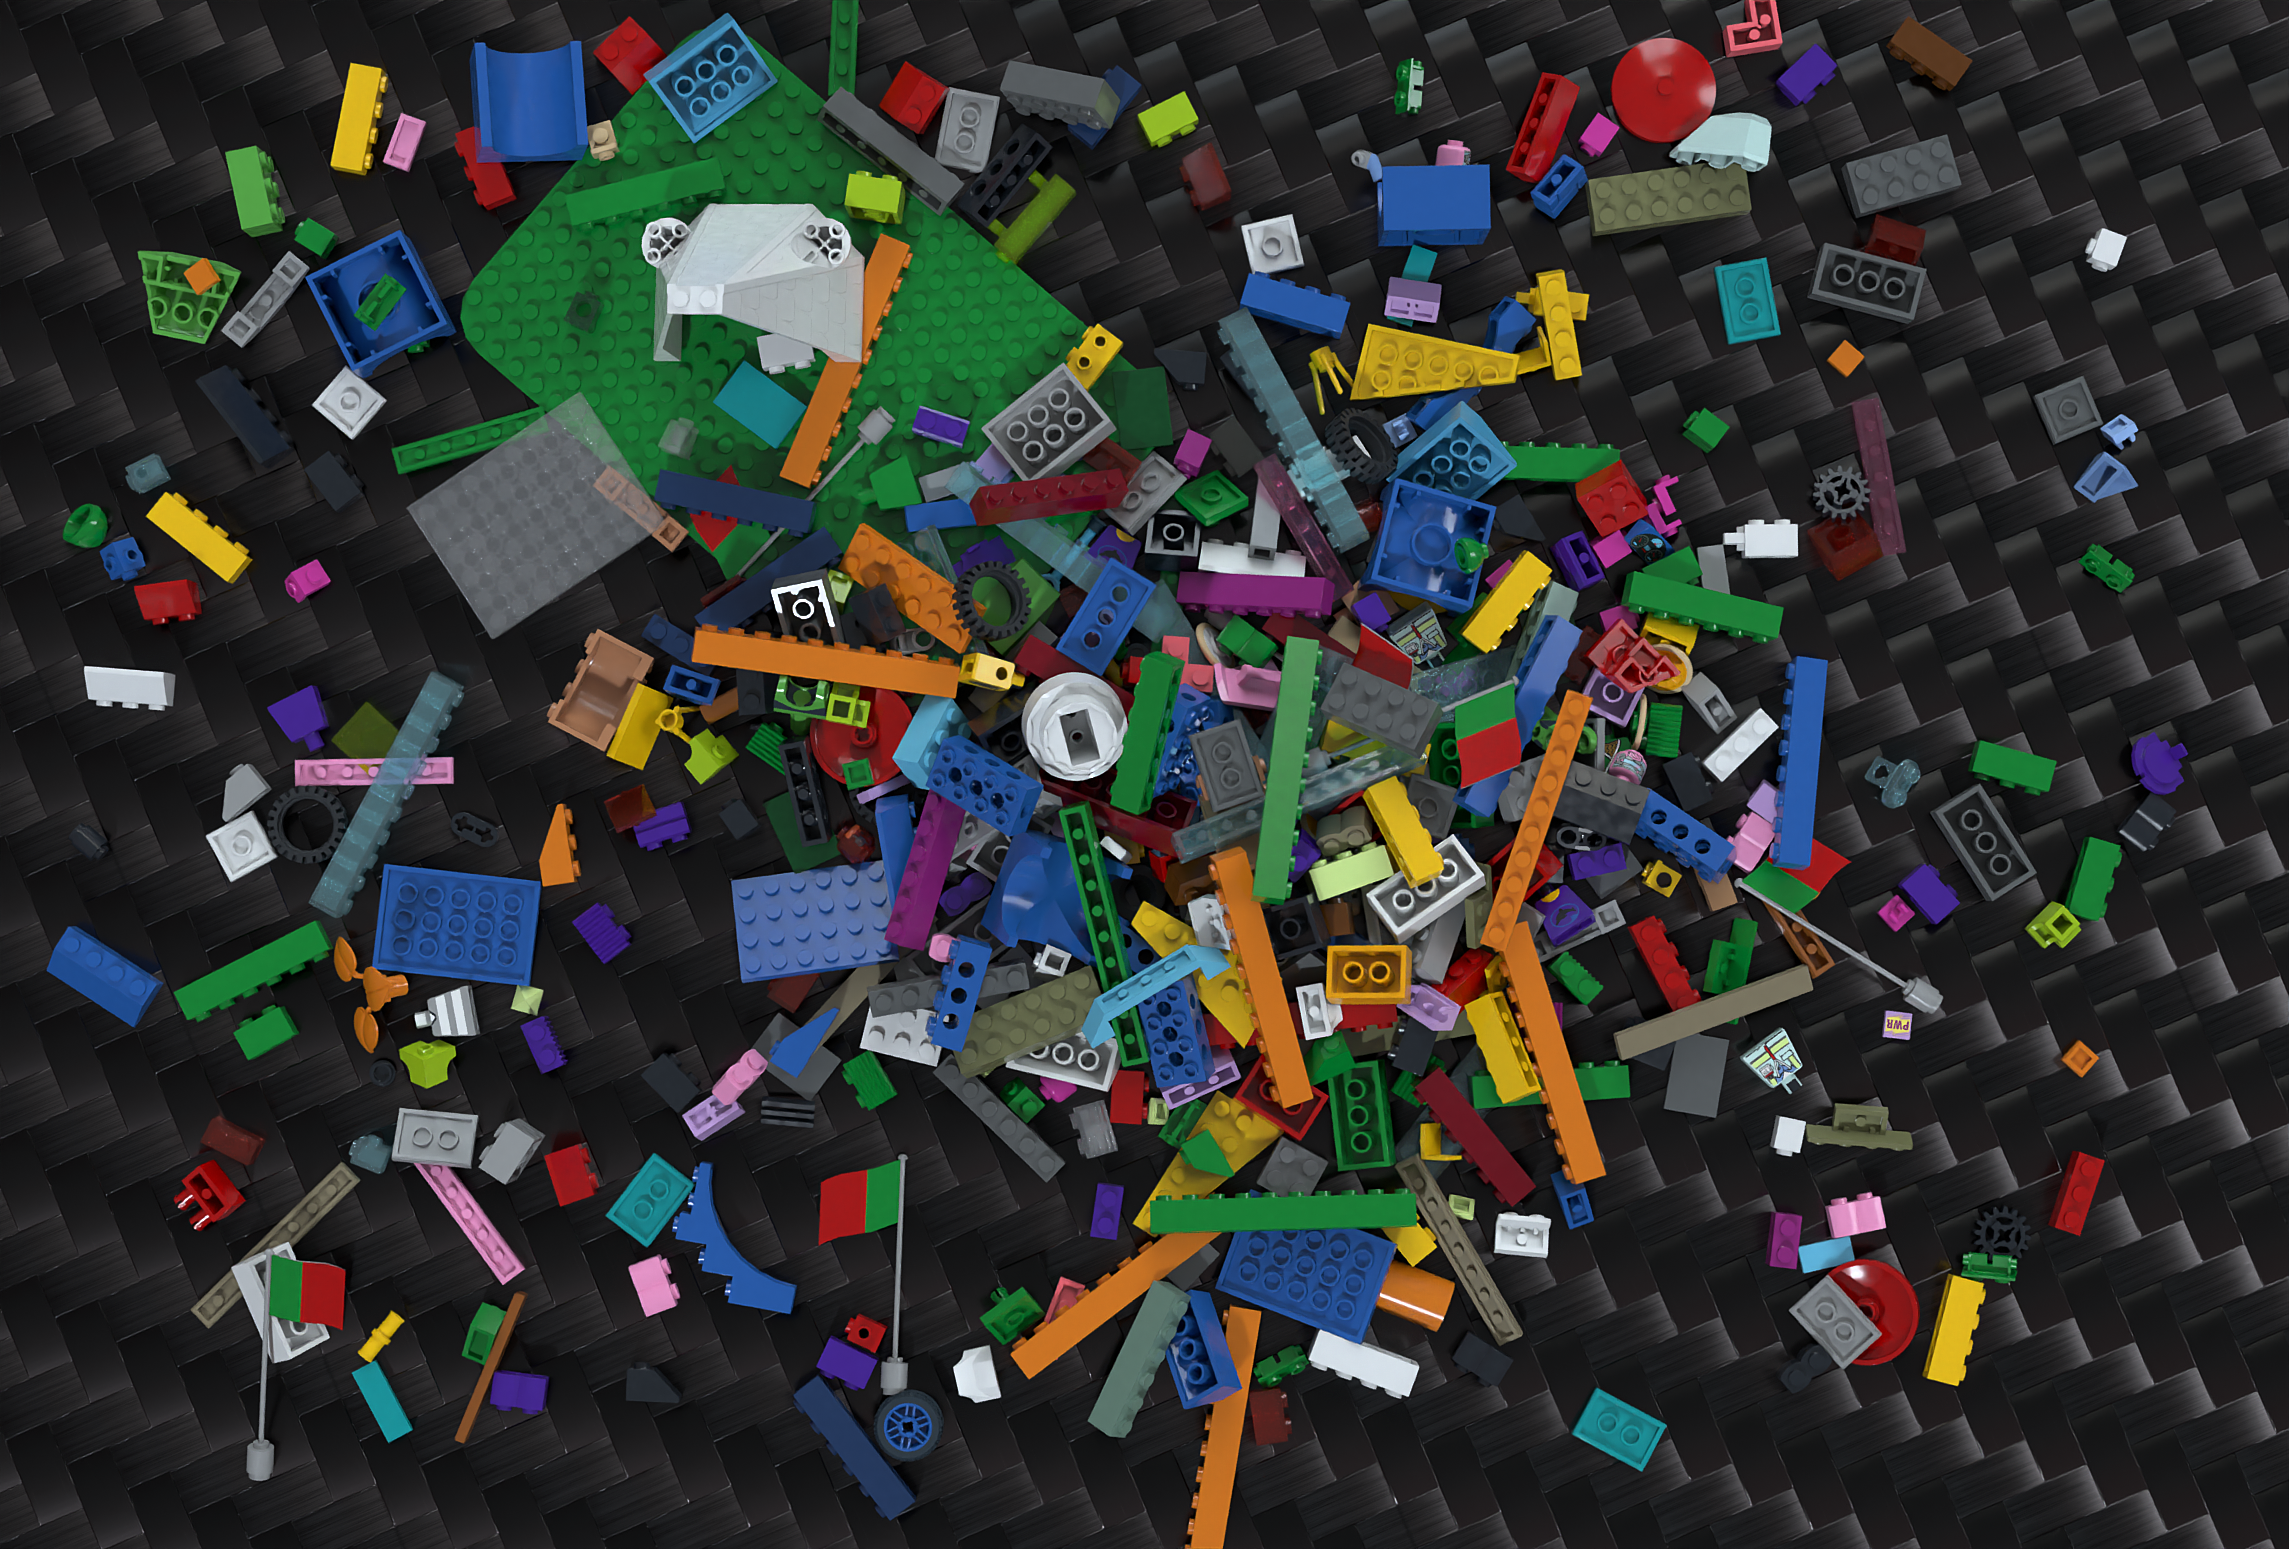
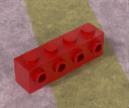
(1543, 127)
(1662, 964)

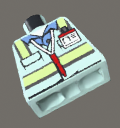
(1419, 635)
(1775, 1061)

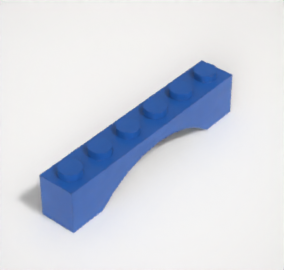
(1505, 328)

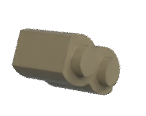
(1344, 830)

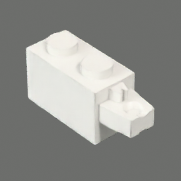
(1765, 540)

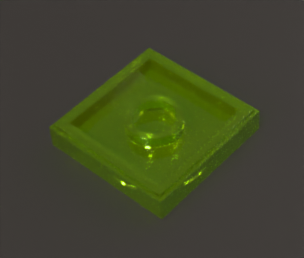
(366, 736)

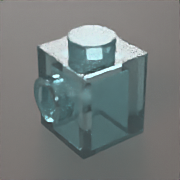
(147, 473)
(370, 1153)

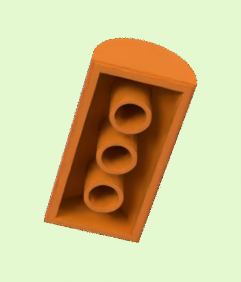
(1415, 1295)

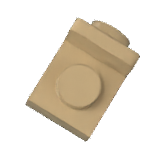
(602, 140)

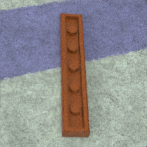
(491, 1366)

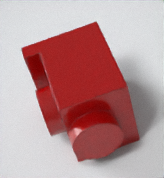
(875, 1329)

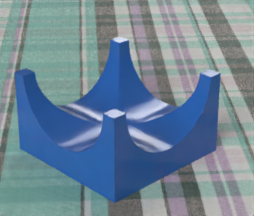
(1418, 543)
(1040, 897)

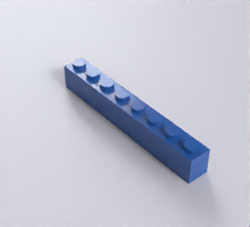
(1537, 683)
(1799, 763)

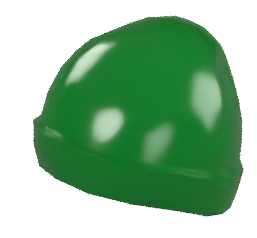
(86, 526)

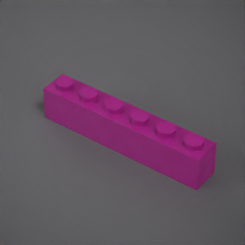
(1255, 594)
(925, 872)

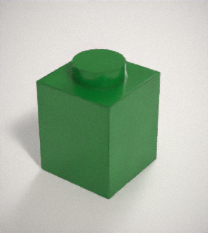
(316, 238)

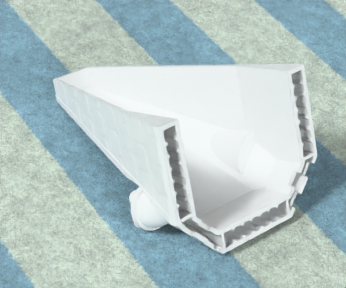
(762, 267)

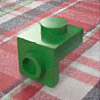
(1021, 1099)

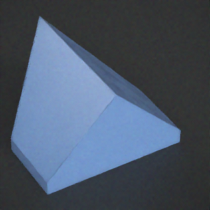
(2104, 478)

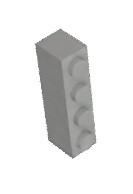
(1435, 944)

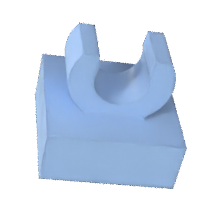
(1400, 430)
(2119, 430)

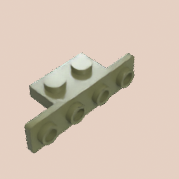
(1478, 910)
(1859, 1127)

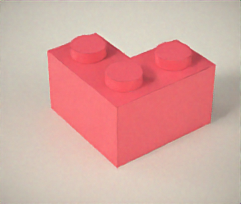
(1758, 34)
(1195, 675)

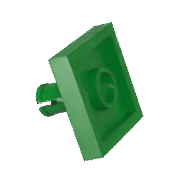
(1211, 498)
(1011, 1314)

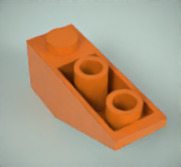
(557, 856)

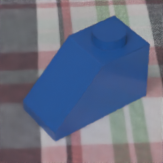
(691, 686)
(1572, 1200)

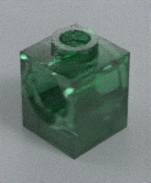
(584, 323)

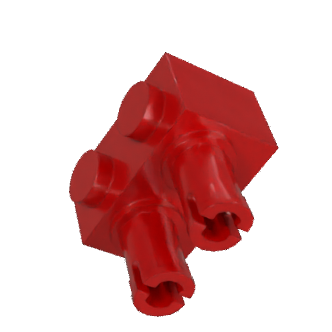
(212, 1191)

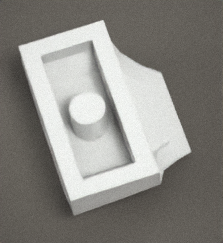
(1317, 1012)
(977, 1375)

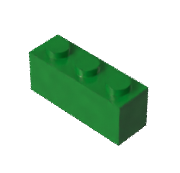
(2011, 767)
(2092, 879)

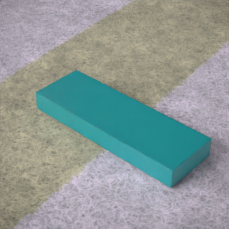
(1417, 268)
(382, 1401)

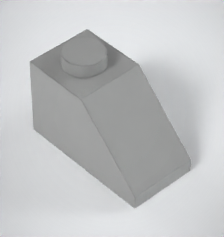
(1709, 702)
(242, 791)

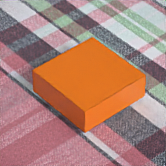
(201, 276)
(1845, 358)
(2079, 1058)

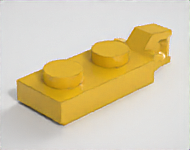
(1577, 301)

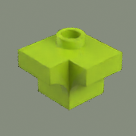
(846, 707)
(709, 755)
(2054, 925)
(428, 1061)

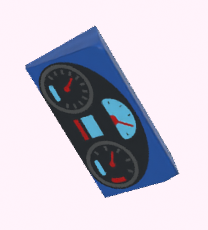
(1648, 542)

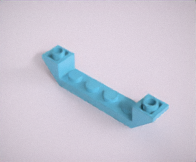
(1147, 983)

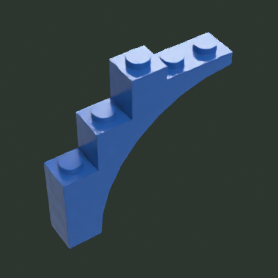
(702, 1226)

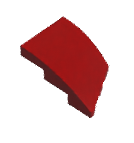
(1629, 659)

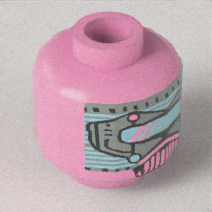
(1453, 154)
(1628, 766)

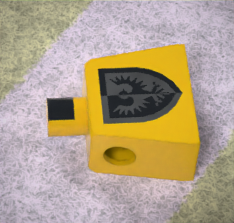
(982, 669)

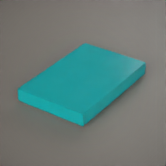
(1747, 301)
(760, 404)
(650, 1200)
(1619, 1429)

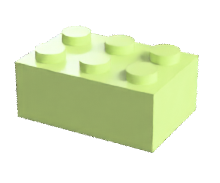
(1348, 871)

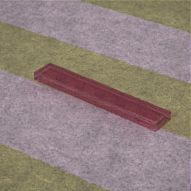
(1879, 475)
(1302, 524)

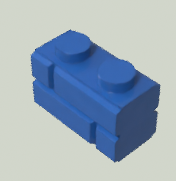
(1559, 186)

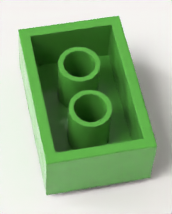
(255, 191)

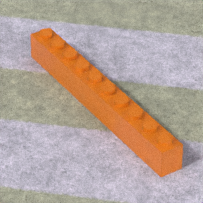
(839, 378)
(825, 662)
(1536, 820)
(1261, 978)
(1550, 1057)
(1106, 1300)
(1224, 1435)

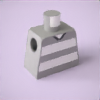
(451, 1014)

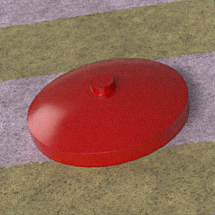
(1663, 90)
(841, 743)
(1887, 1302)

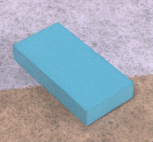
(1825, 1254)

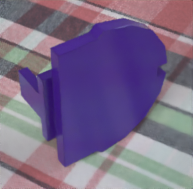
(984, 551)
(2158, 764)

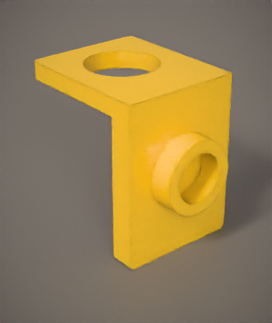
(1537, 357)
(1651, 872)
(1494, 977)
(1431, 1143)

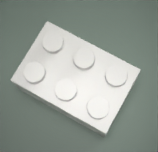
(902, 1036)

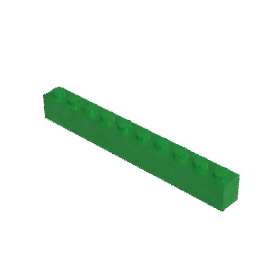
(1285, 771)
(1103, 923)
(1283, 1213)

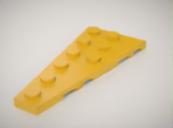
(1413, 363)
(1220, 994)
(1239, 1137)

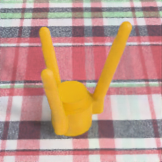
(1323, 360)
(673, 721)

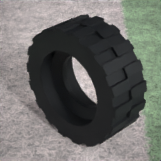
(1143, 873)

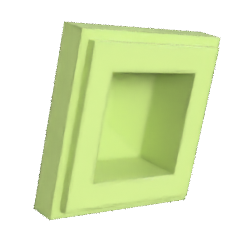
(527, 999)
(1157, 1111)
(1462, 1207)

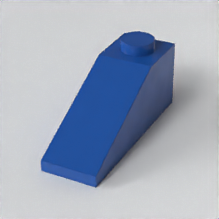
(798, 1047)

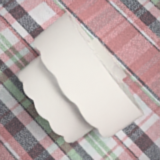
(1096, 716)

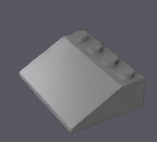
(1049, 427)

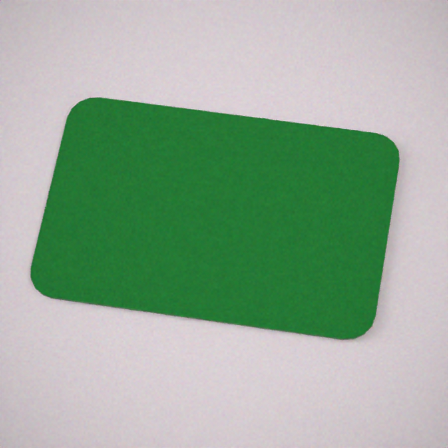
(957, 339)

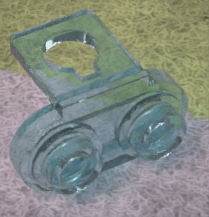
(1897, 782)

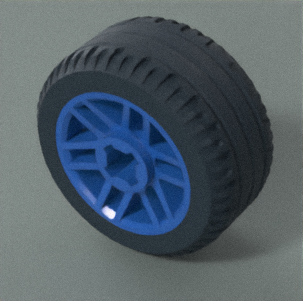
(914, 1442)

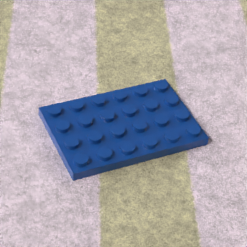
(813, 921)
(457, 925)
(1310, 1275)

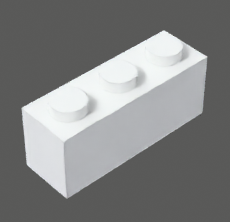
(1739, 745)

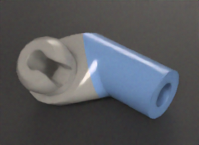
(1368, 161)

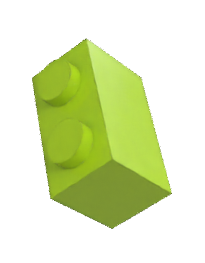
(1168, 120)

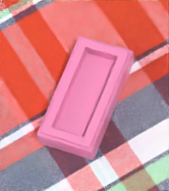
(405, 142)

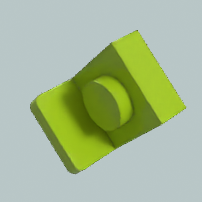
(841, 587)

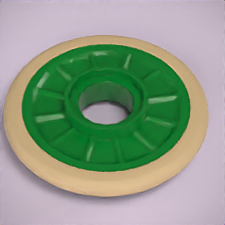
(1638, 722)

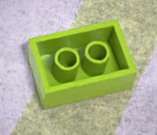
(875, 198)

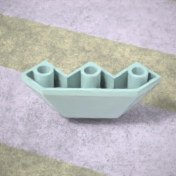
(1726, 140)

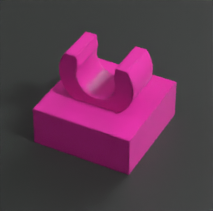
(1895, 913)

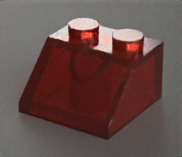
(1206, 177)
(1846, 545)

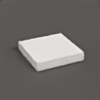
(1272, 245)
(349, 402)
(242, 846)

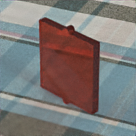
(722, 590)
(630, 808)

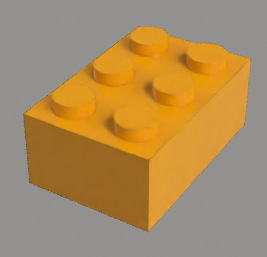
(1369, 974)

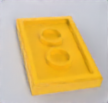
(638, 727)

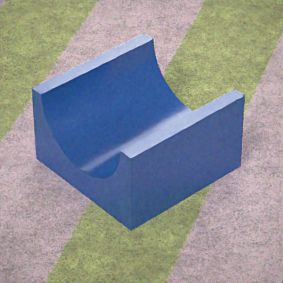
(528, 104)
(1433, 205)
(349, 281)

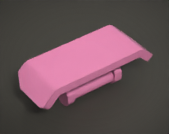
(1248, 687)

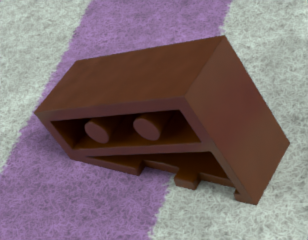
(1190, 880)

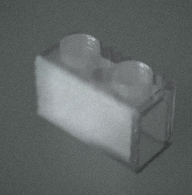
(1095, 1129)

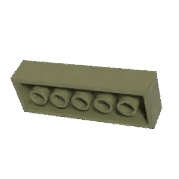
(1666, 197)
(1028, 1022)

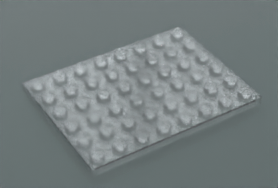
(536, 515)

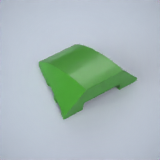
(172, 301)
(998, 604)

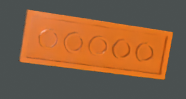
(913, 585)

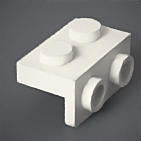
(1208, 923)
(1522, 1235)

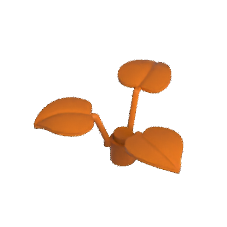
(378, 991)

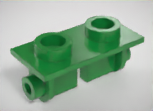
(1409, 74)
(380, 302)
(2116, 576)
(1182, 1122)
(1999, 1270)
(1290, 1362)

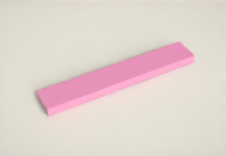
(347, 772)
(472, 1220)

